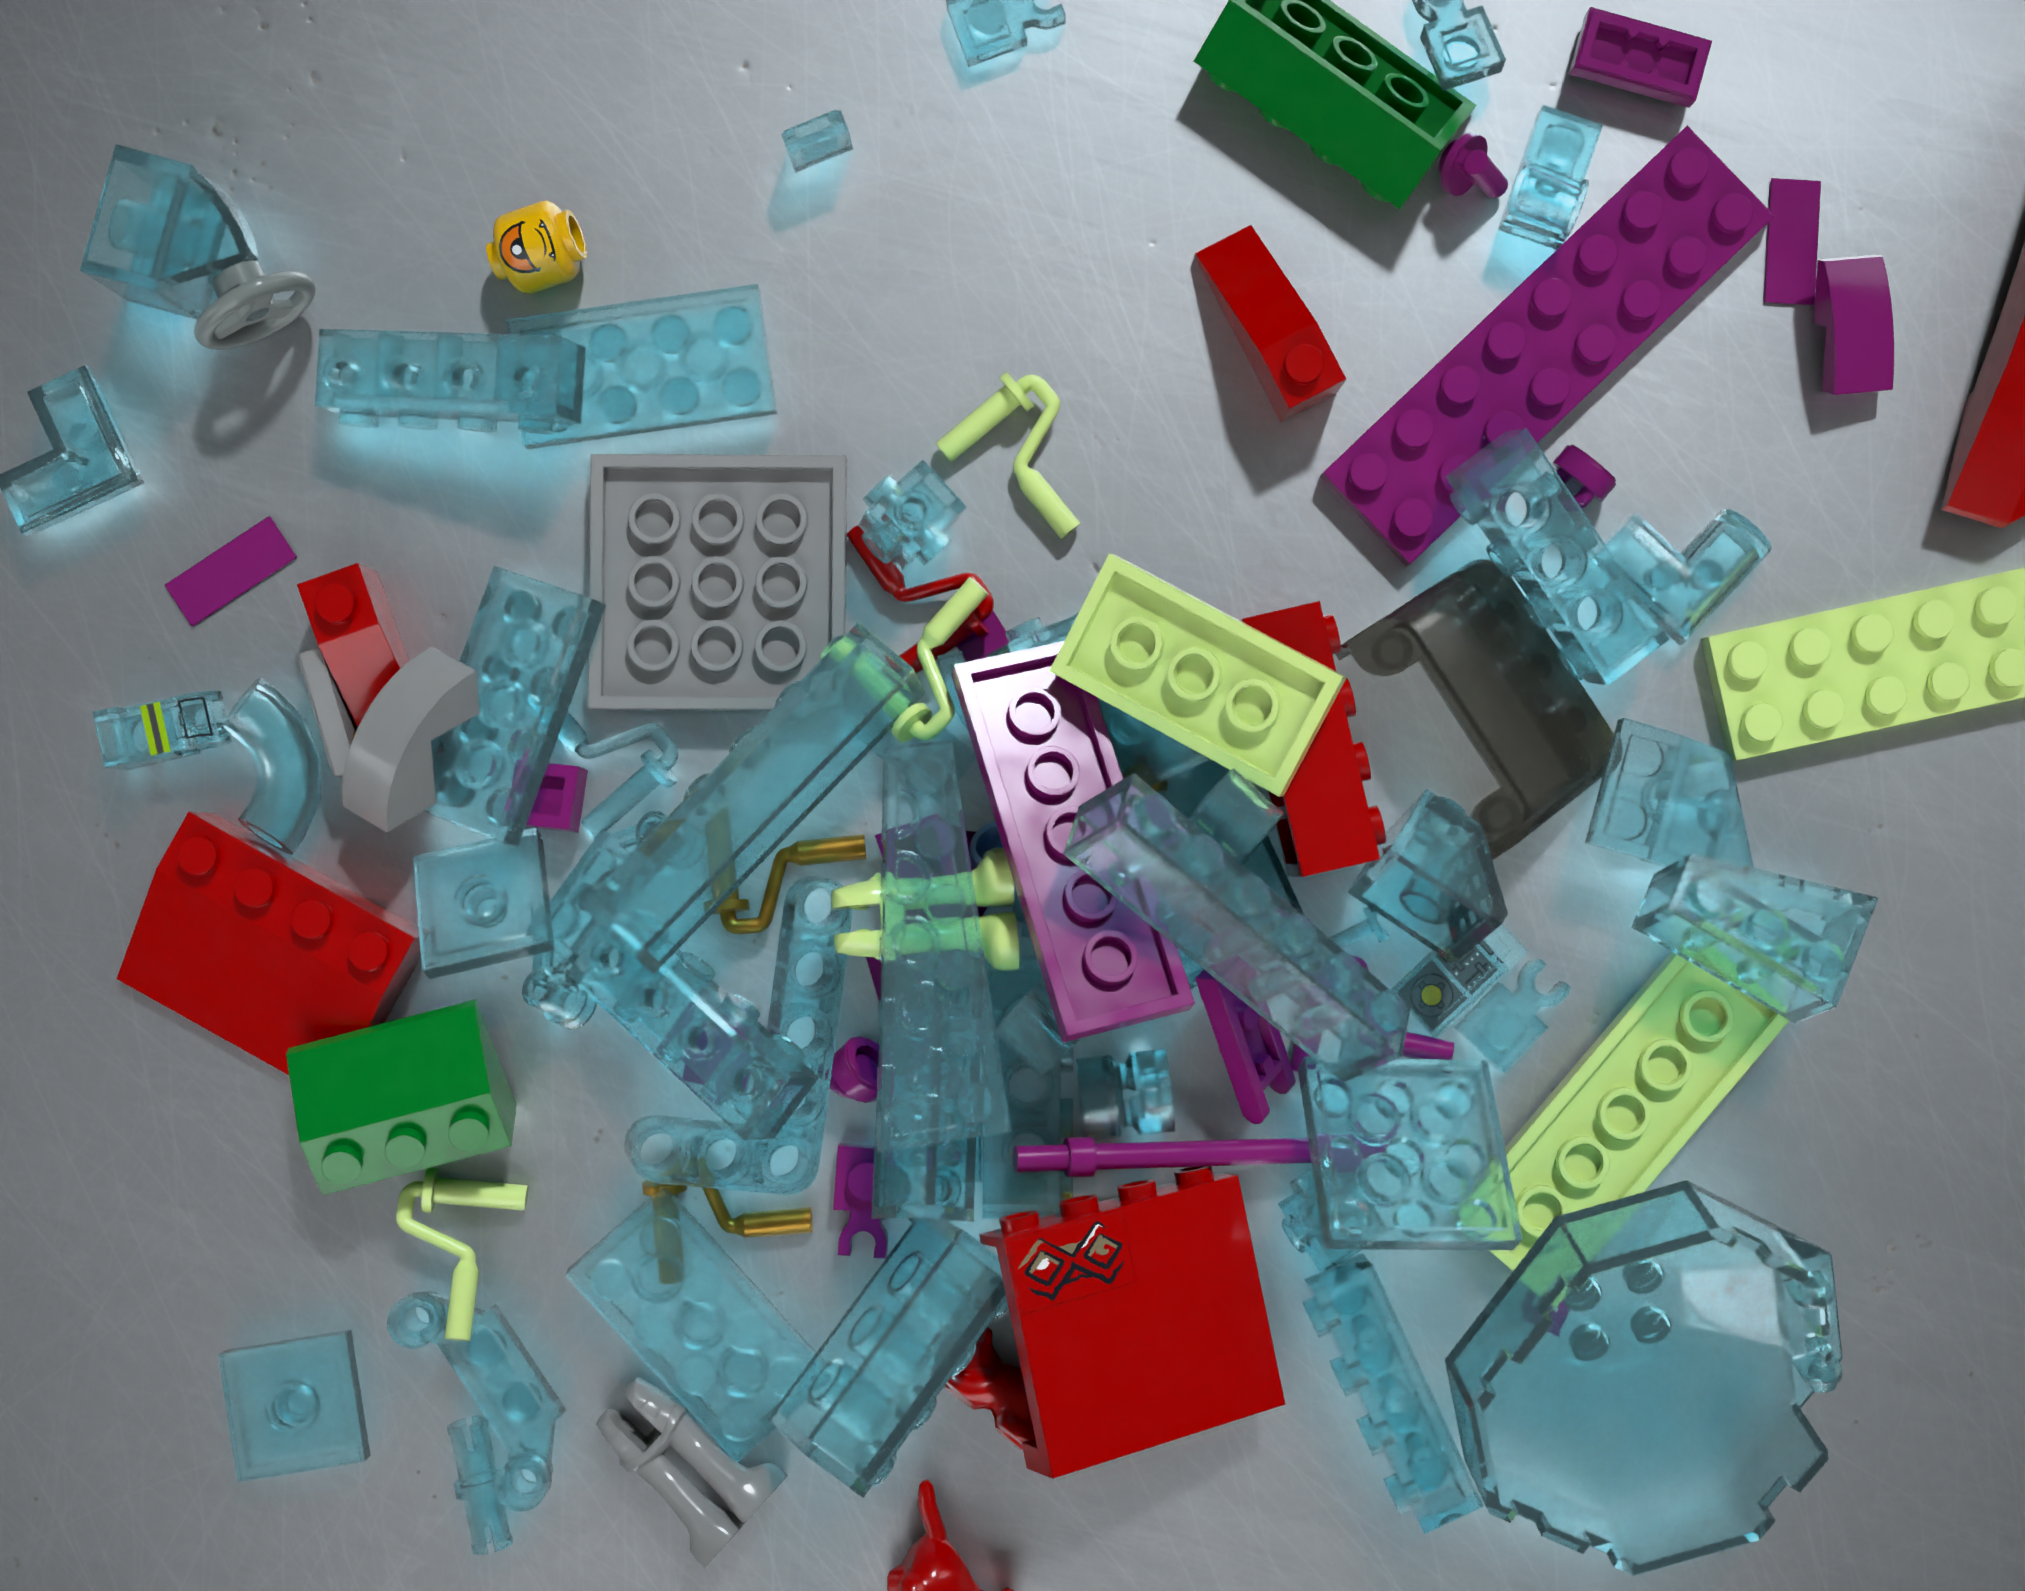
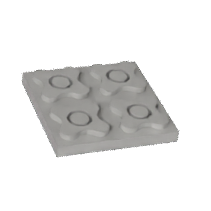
(713, 577)

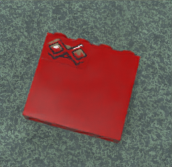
(1136, 1318)

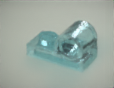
(1551, 178)

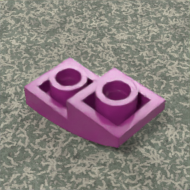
(1858, 320)

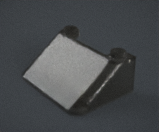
(1503, 689)

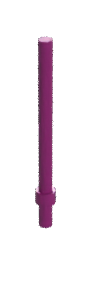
(1083, 1157)

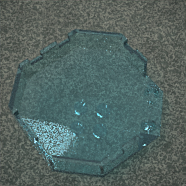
(1650, 1377)

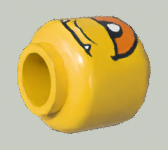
(536, 247)

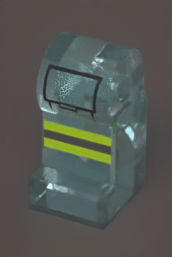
(161, 730)

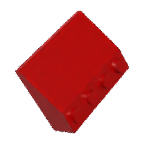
(263, 944)

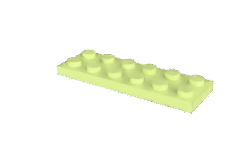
(1869, 665)
(1635, 1096)

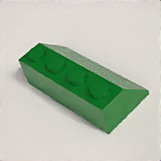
(1336, 89)

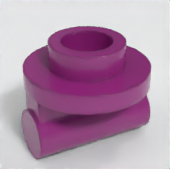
(1467, 163)

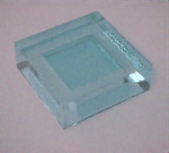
(817, 140)

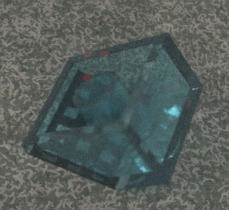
(1435, 878)

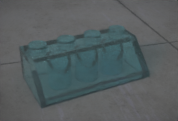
(893, 1354)

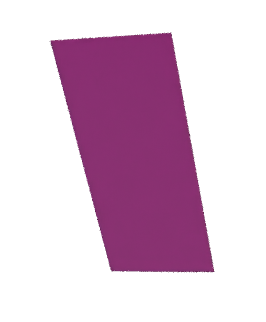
(1792, 241)
(230, 571)

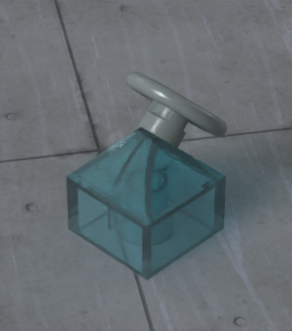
(188, 250)

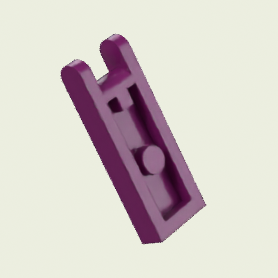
(1248, 1046)

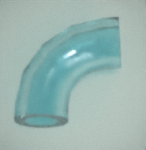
(285, 763)

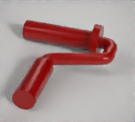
(893, 582)

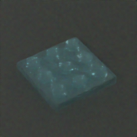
(1409, 1157)

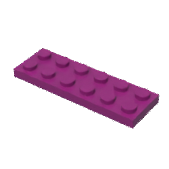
(1040, 759)

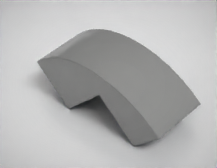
(391, 755)

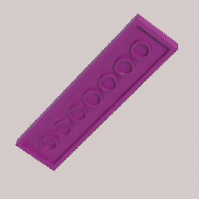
(1550, 339)

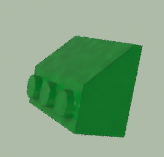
(400, 1097)

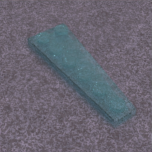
(935, 1008)

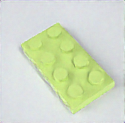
(1197, 674)

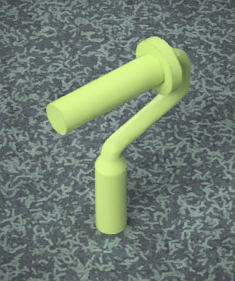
(1029, 480)
(918, 718)
(466, 1272)

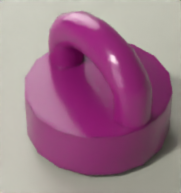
(1586, 473)
(856, 1070)

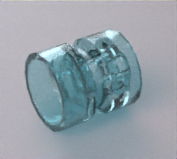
(1101, 1094)

